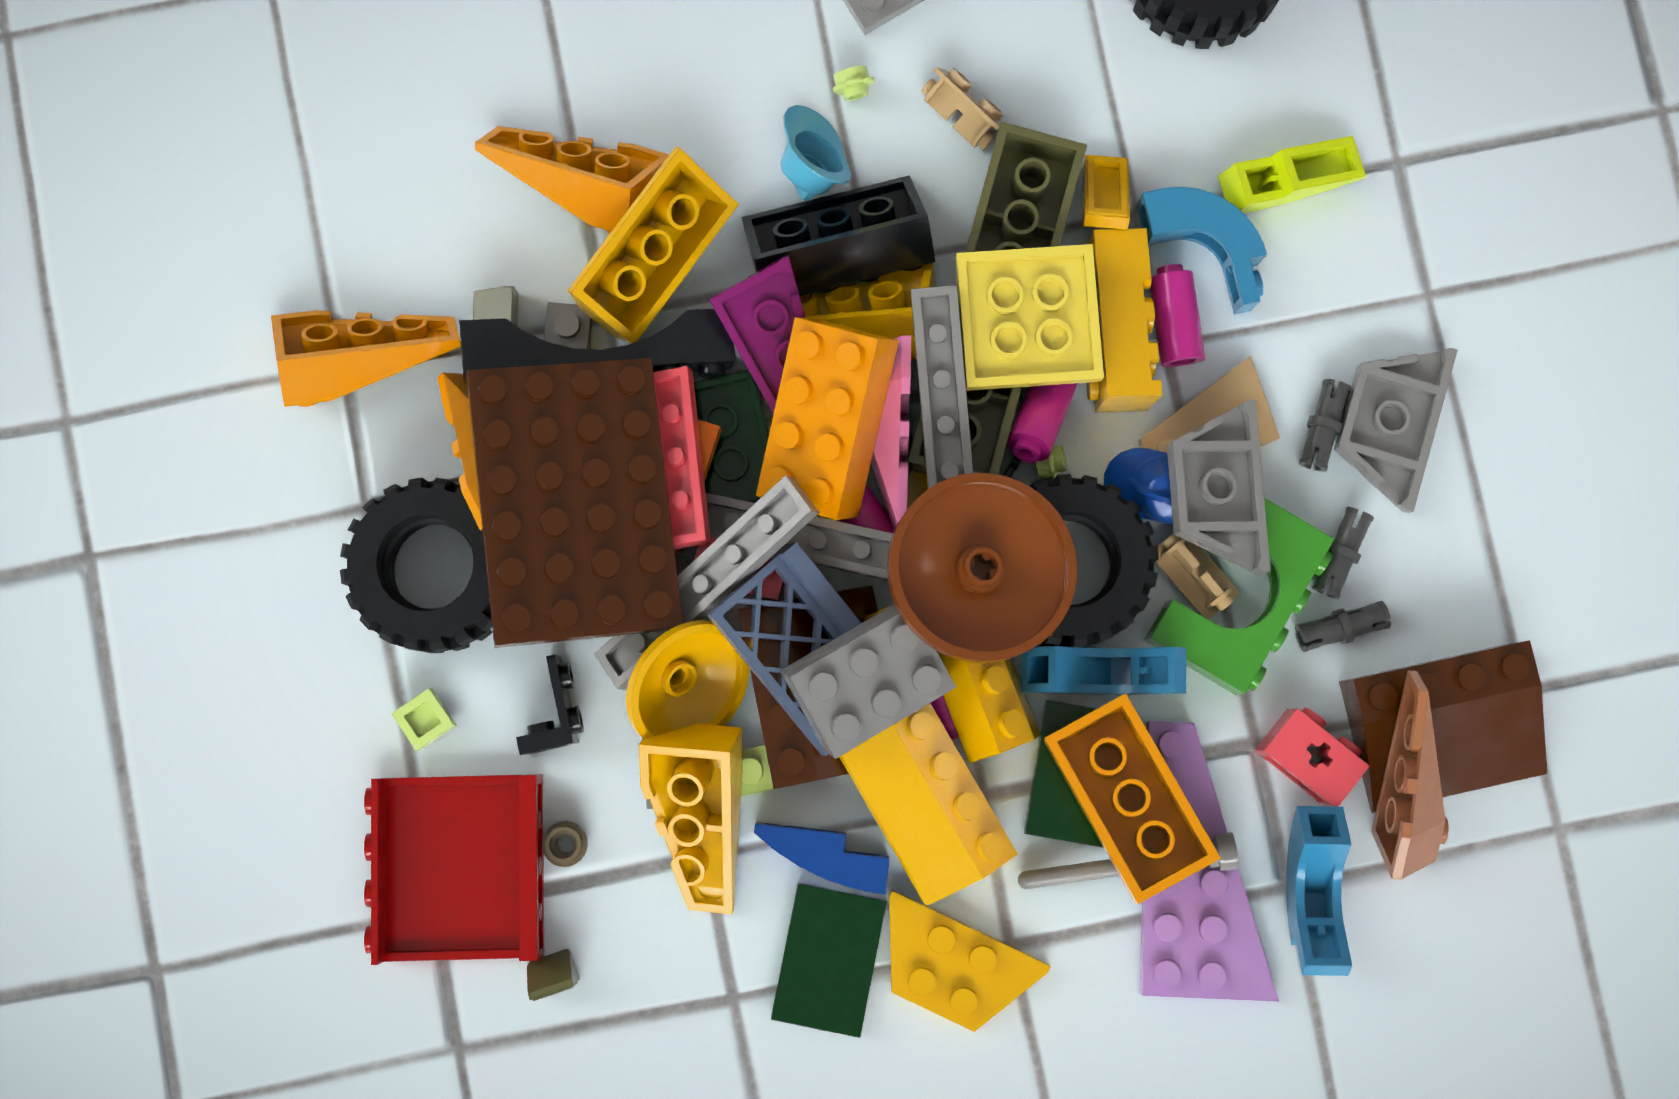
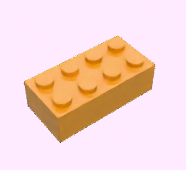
(828, 414)
(1131, 799)

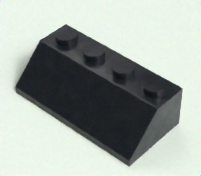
(845, 235)

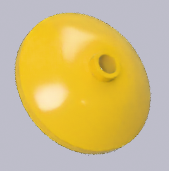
(686, 680)

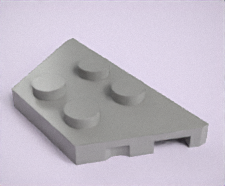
(1394, 421)
(1221, 490)

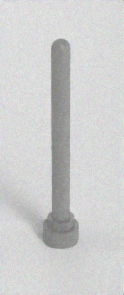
(1102, 869)

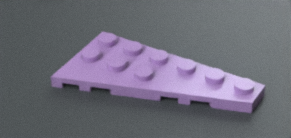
(1202, 929)

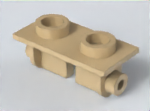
(952, 95)
(1195, 576)

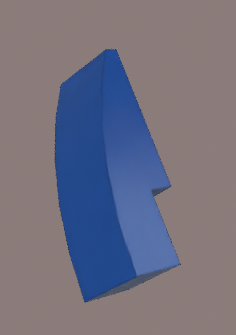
(825, 856)

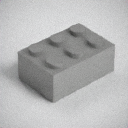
(866, 681)

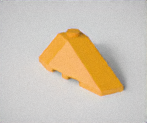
(334, 357)

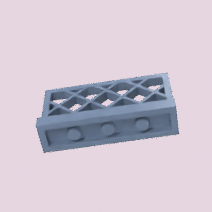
(816, 597)

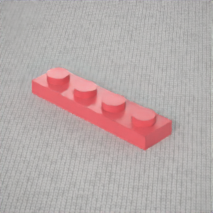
(682, 456)

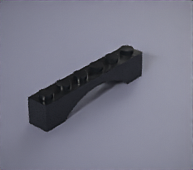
(692, 340)

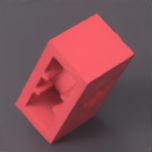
(1324, 781)

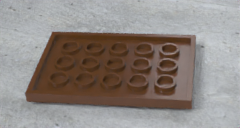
(573, 501)

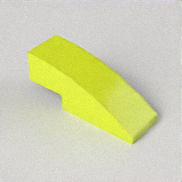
(1292, 174)

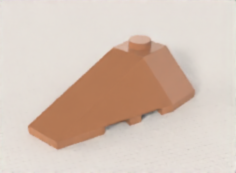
(1410, 804)

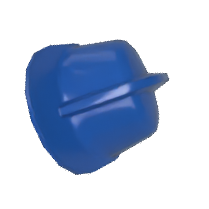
(1145, 479)

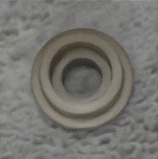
(550, 843)

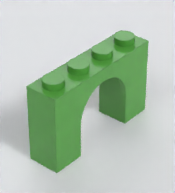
(1236, 655)

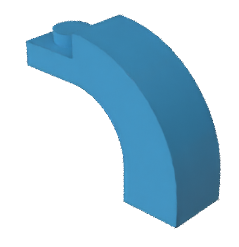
(1216, 225)
(1104, 670)
(1313, 889)

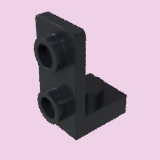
(544, 735)

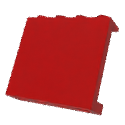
(455, 868)

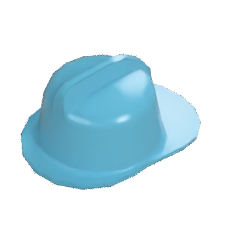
(813, 153)

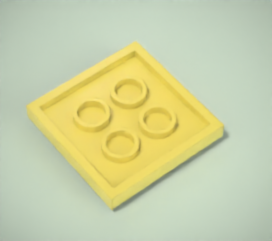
(1029, 317)

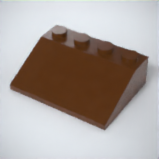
(1482, 718)
(788, 750)

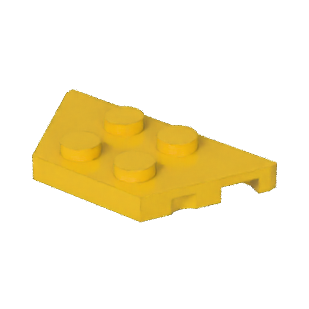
(954, 965)

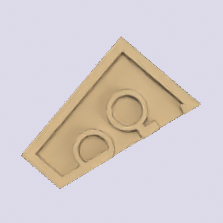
(1222, 396)

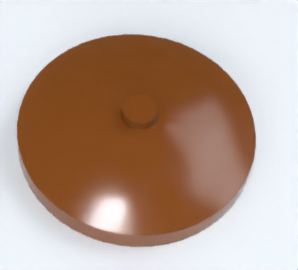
(982, 568)

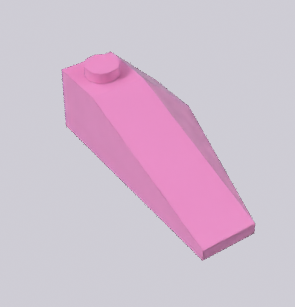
(893, 436)

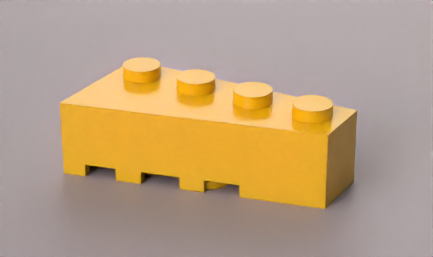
(1124, 322)

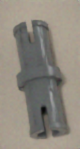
(1324, 425)
(1344, 551)
(1342, 626)

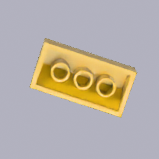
(652, 248)
(988, 707)
(928, 805)

